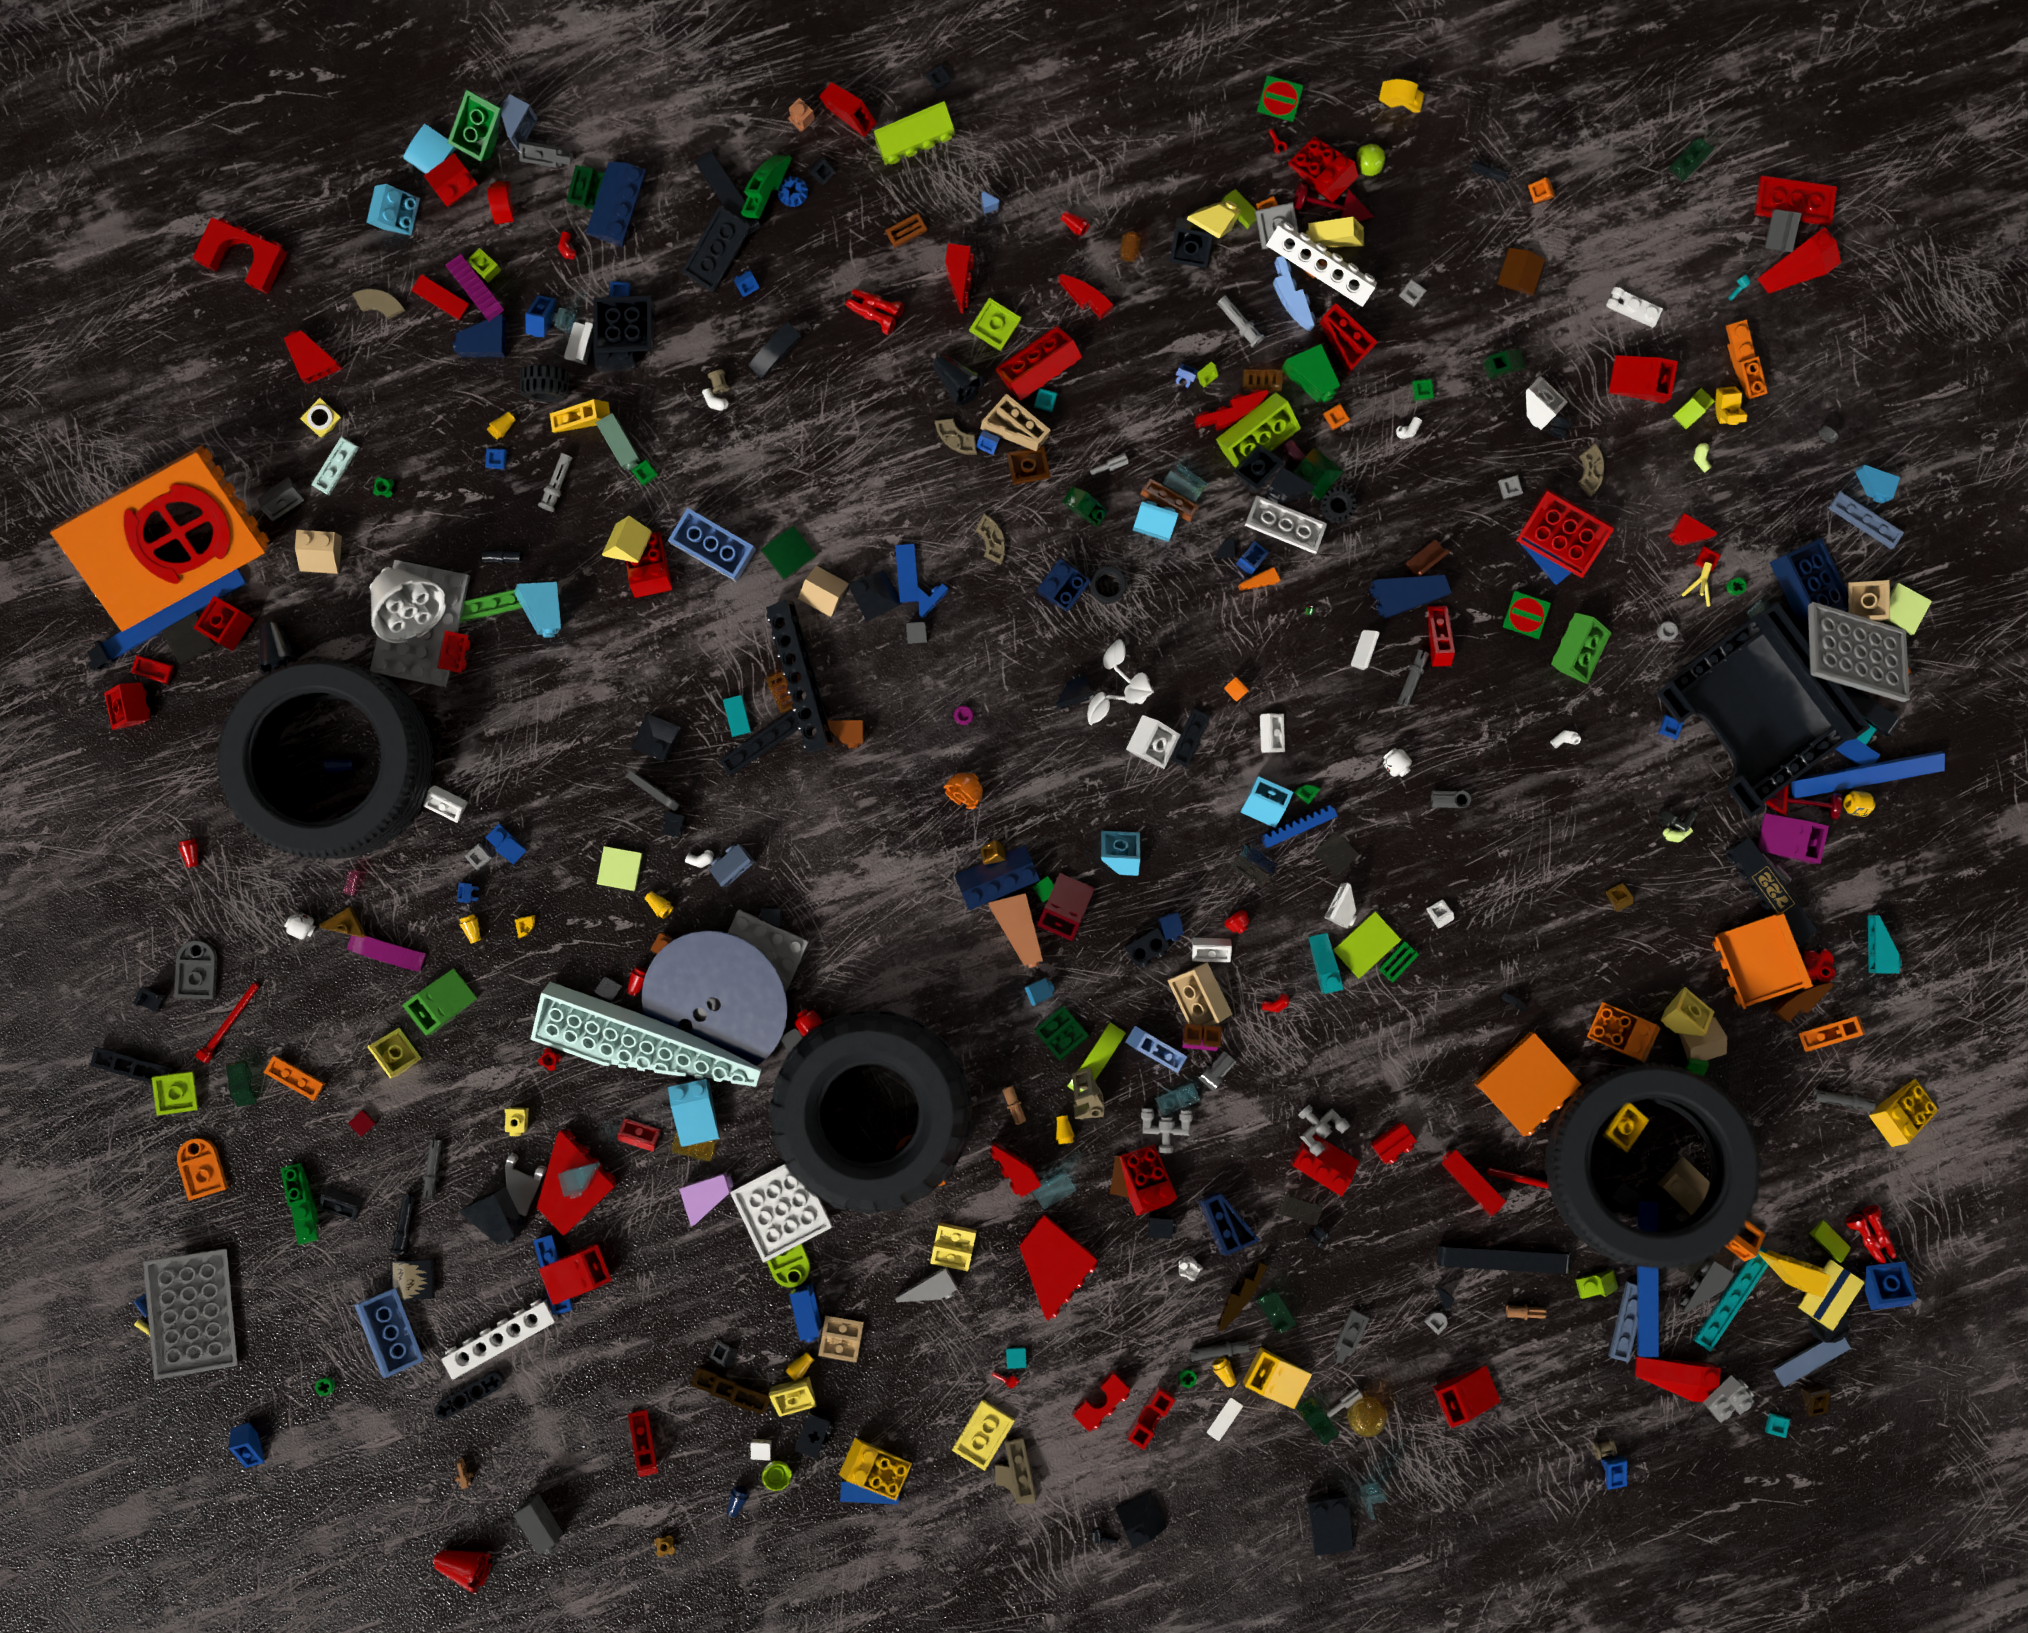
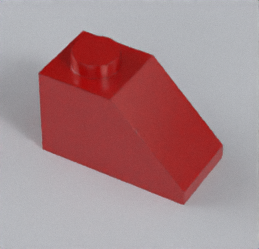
(1688, 531)

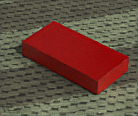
(152, 669)

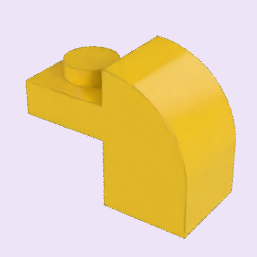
(1401, 92)
(1728, 406)

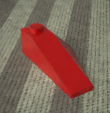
(1808, 261)
(1685, 1378)

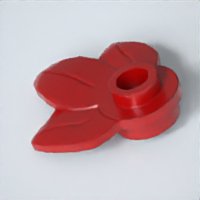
(1817, 962)

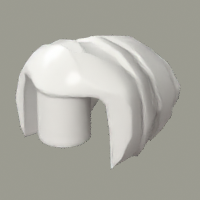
(1189, 1268)

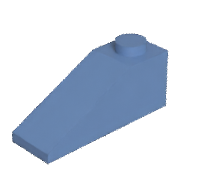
(1156, 1049)

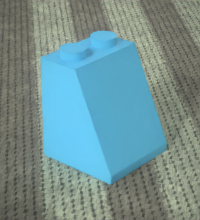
(540, 606)

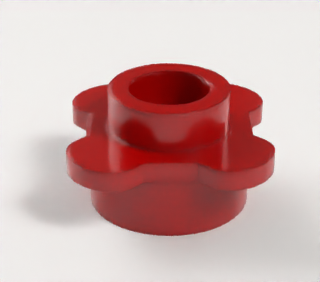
(554, 1059)

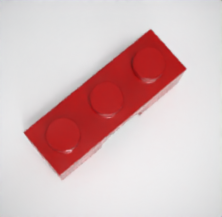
(1091, 1414)
(1148, 1418)

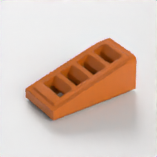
(1265, 578)

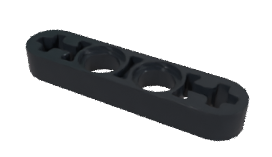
(468, 1393)

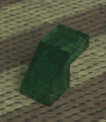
(239, 1082)
(1317, 1421)

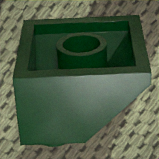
(1319, 472)

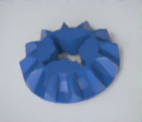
(796, 198)

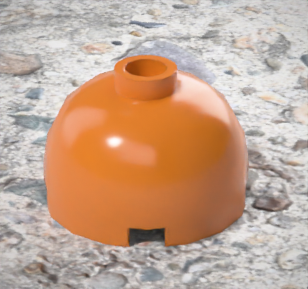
(965, 789)

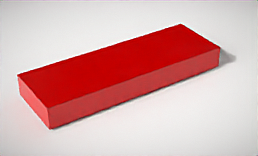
(440, 297)

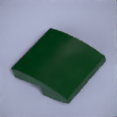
(584, 187)
(788, 553)
(1061, 1033)

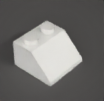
(1153, 741)

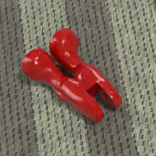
(869, 311)
(1881, 1236)

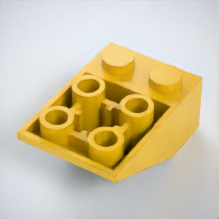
(1904, 1114)
(1798, 1273)
(1276, 1378)
(874, 1469)

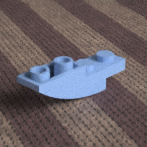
(1294, 301)

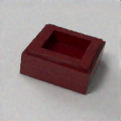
(362, 1123)

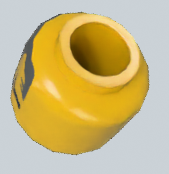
(1859, 803)

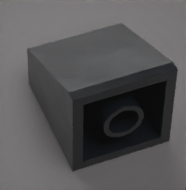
(495, 1216)

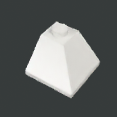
(1543, 403)
(1342, 907)

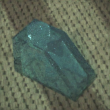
(577, 1179)

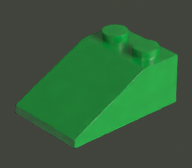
(476, 126)

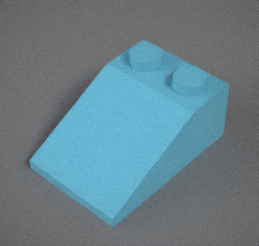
(694, 1112)

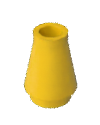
(501, 425)
(659, 905)
(471, 927)
(1064, 1132)
(799, 1367)
(1223, 1369)

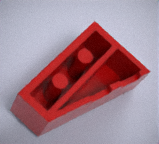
(1346, 337)

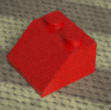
(451, 180)
(223, 623)
(127, 705)

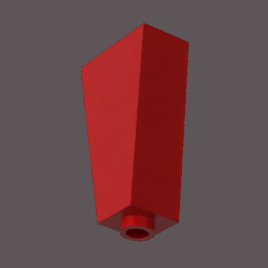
(1473, 1183)

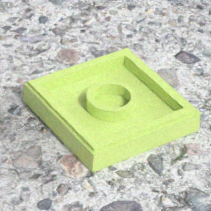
(1907, 608)
(619, 868)

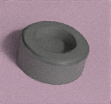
(1828, 434)

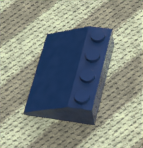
(1810, 577)

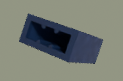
(482, 339)

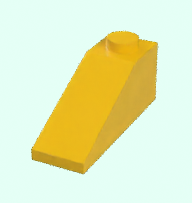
(579, 415)

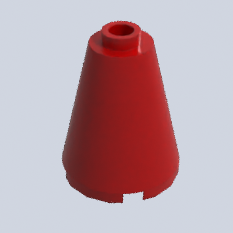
(464, 1567)

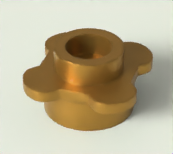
(668, 1541)

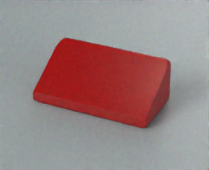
(638, 1134)

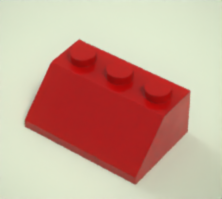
(1330, 1168)

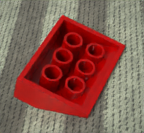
(1566, 532)

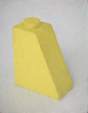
(1337, 233)

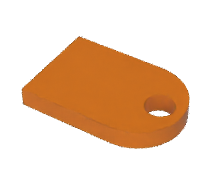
(202, 1171)

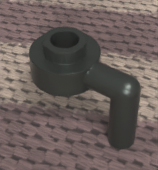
(1668, 819)

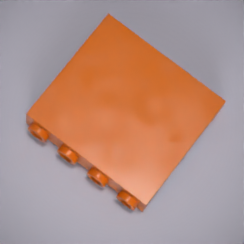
(1762, 960)
(1528, 1084)

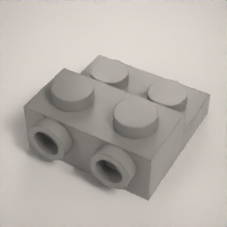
(1728, 1397)

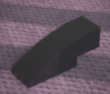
(775, 350)

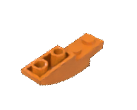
(1744, 360)

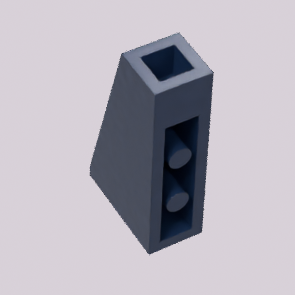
(1406, 593)

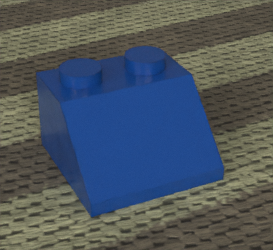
(1889, 1286)

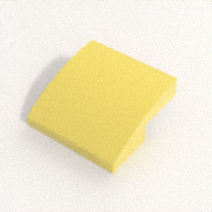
(953, 1246)

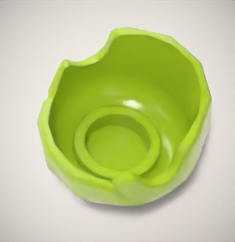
(1370, 159)
(776, 1475)

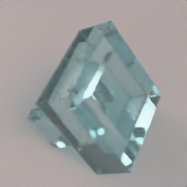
(563, 320)

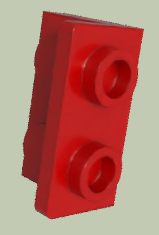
(453, 652)

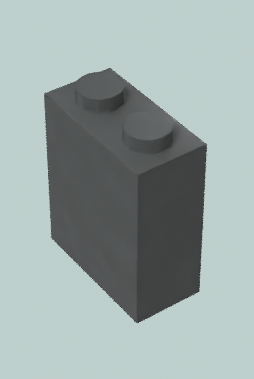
(538, 1525)

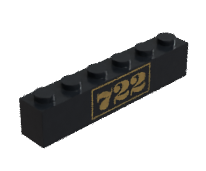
(1769, 887)

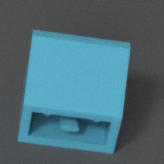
(393, 209)
(1155, 521)
(1266, 802)

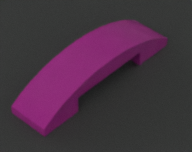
(387, 952)

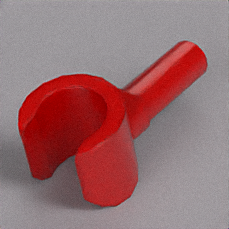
(1277, 143)
(1011, 1382)

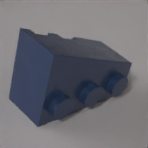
(1225, 1224)

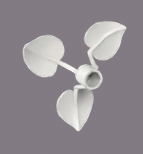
(1135, 692)

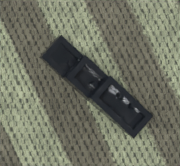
(128, 1065)

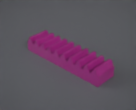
(474, 287)

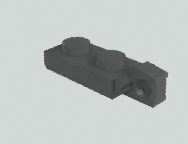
(543, 154)
(1350, 1335)

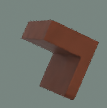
(1426, 558)

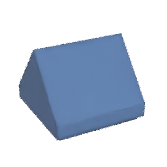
(989, 202)

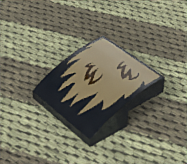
(414, 1279)

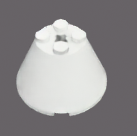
(404, 605)

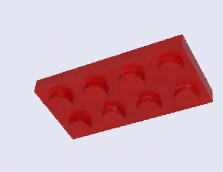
(1811, 199)

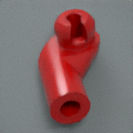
(564, 247)
(1278, 1005)

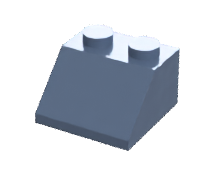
(518, 119)
(731, 865)

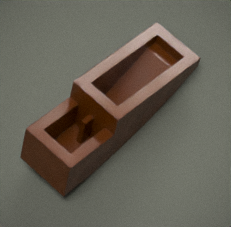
(1801, 1000)

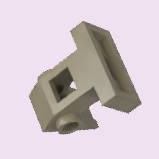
(1090, 1101)

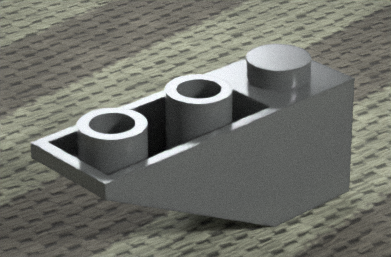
(1708, 1283)

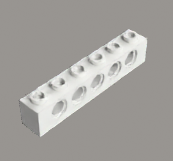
(1324, 273)
(457, 1365)

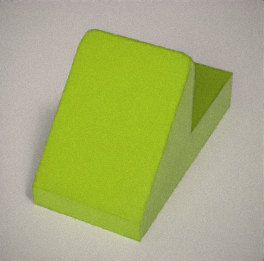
(483, 265)
(1693, 408)
(1596, 1284)

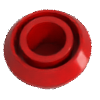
(1238, 922)

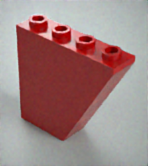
(561, 1210)
(1055, 1264)

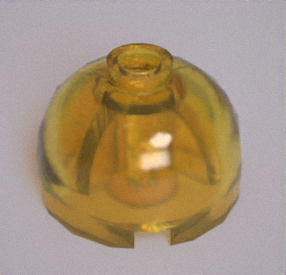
(1367, 1417)

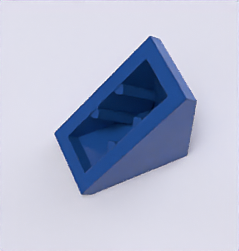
(1252, 558)

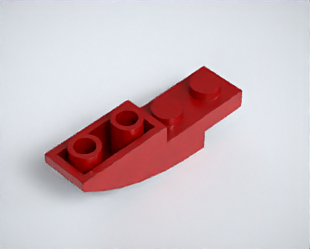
(1239, 408)

